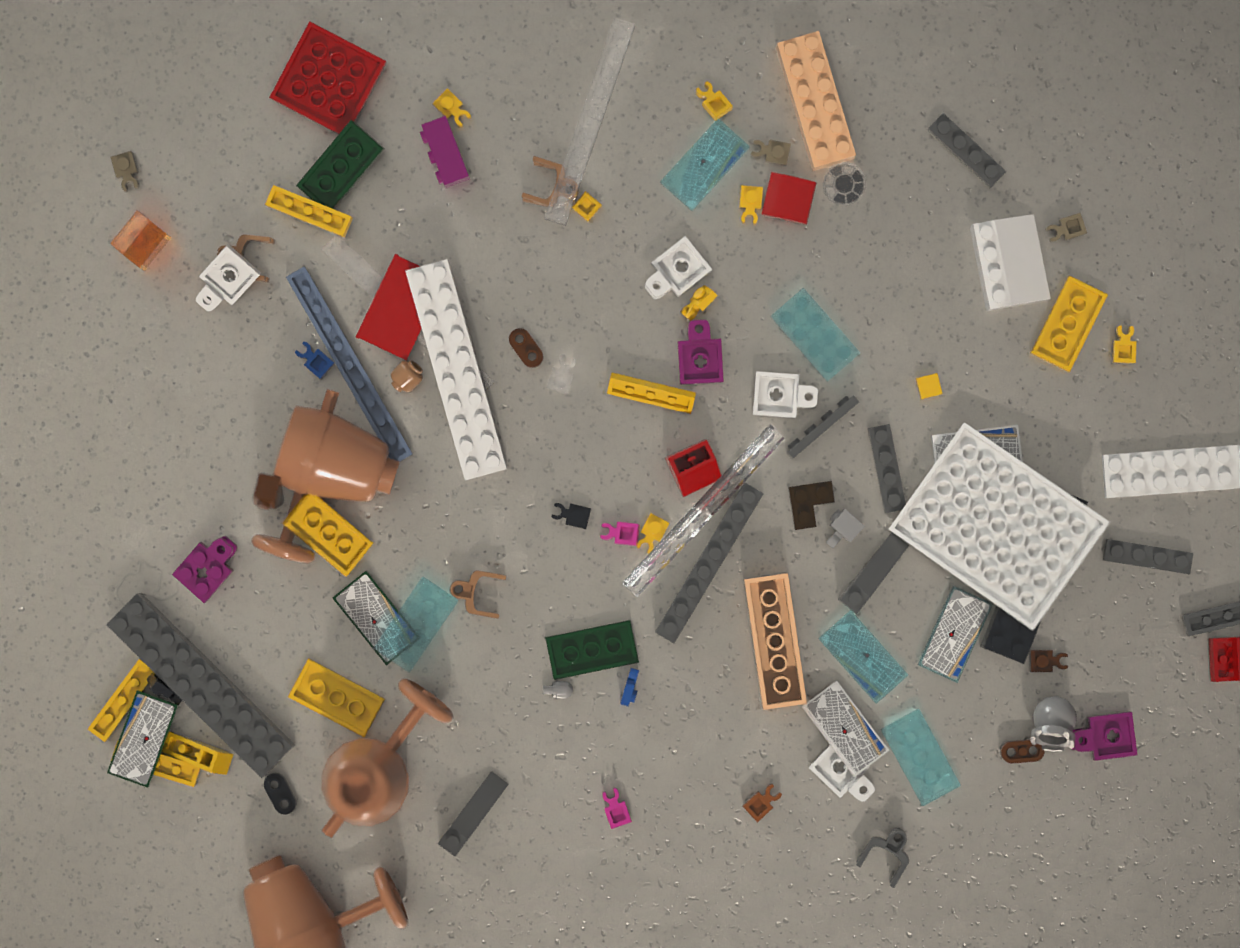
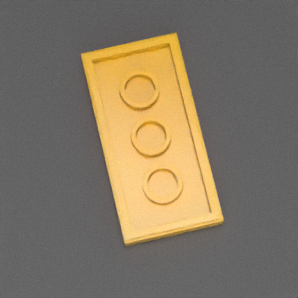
(1069, 323)
(327, 533)
(336, 697)

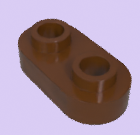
(525, 348)
(1021, 752)

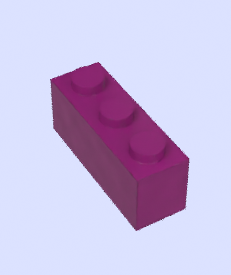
(444, 152)

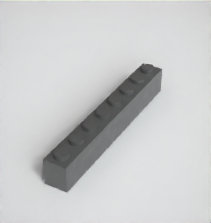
(709, 562)

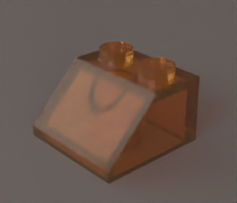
(140, 240)

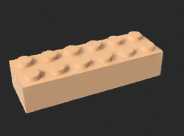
(815, 101)
(775, 641)

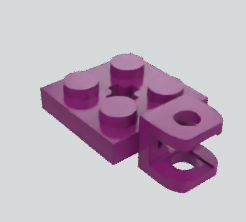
(698, 345)
(211, 558)
(1096, 739)

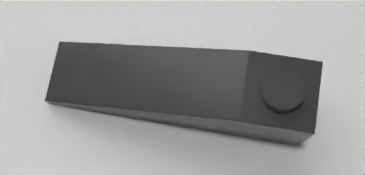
(873, 573)
(473, 814)

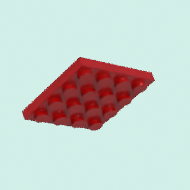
(327, 78)

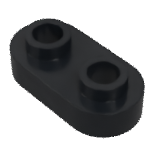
(282, 792)

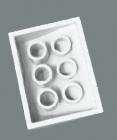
(1010, 262)

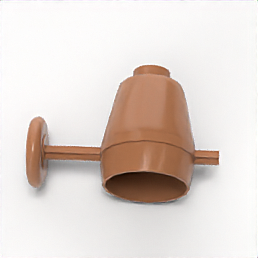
(328, 460)
(368, 778)
(291, 913)

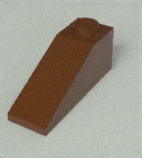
(268, 492)

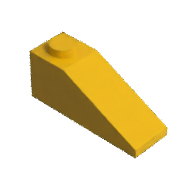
(198, 753)

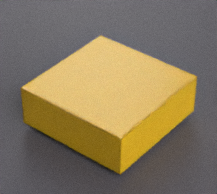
(586, 206)
(929, 386)

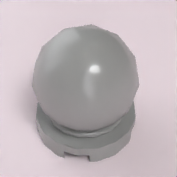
(1054, 724)

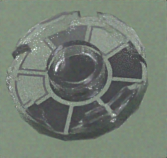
(844, 183)

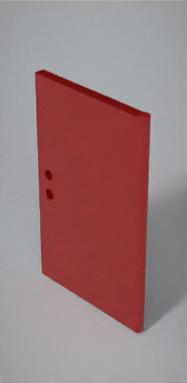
(392, 316)

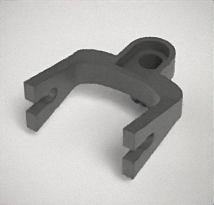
(893, 846)

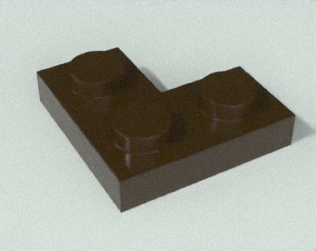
(802, 501)

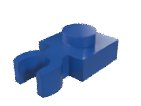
(316, 362)
(629, 693)

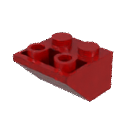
(694, 467)

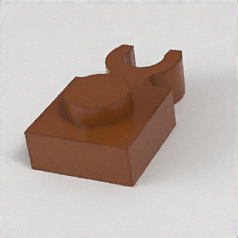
(760, 805)

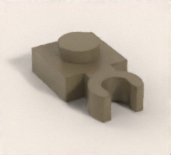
(775, 152)
(125, 166)
(1069, 227)

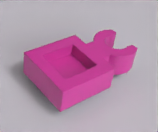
(624, 533)
(617, 811)

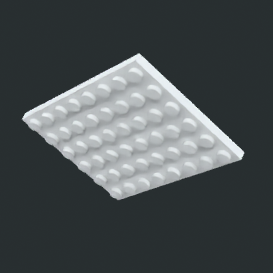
(999, 526)

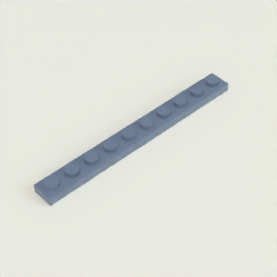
(348, 363)

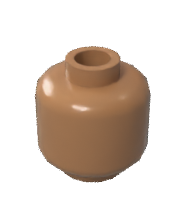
(406, 376)

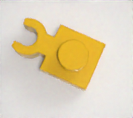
(715, 103)
(449, 105)
(750, 200)
(701, 299)
(1124, 350)
(654, 530)

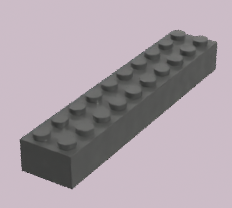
(200, 685)

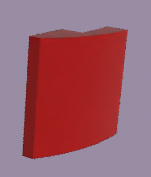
(789, 198)
(1224, 659)

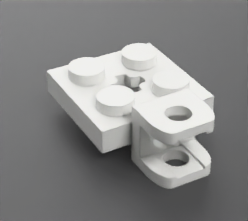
(667, 275)
(220, 287)
(792, 394)
(840, 781)

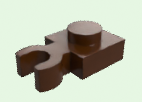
(1044, 660)

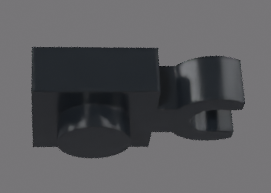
(576, 515)
(159, 687)

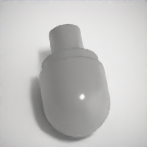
(559, 689)

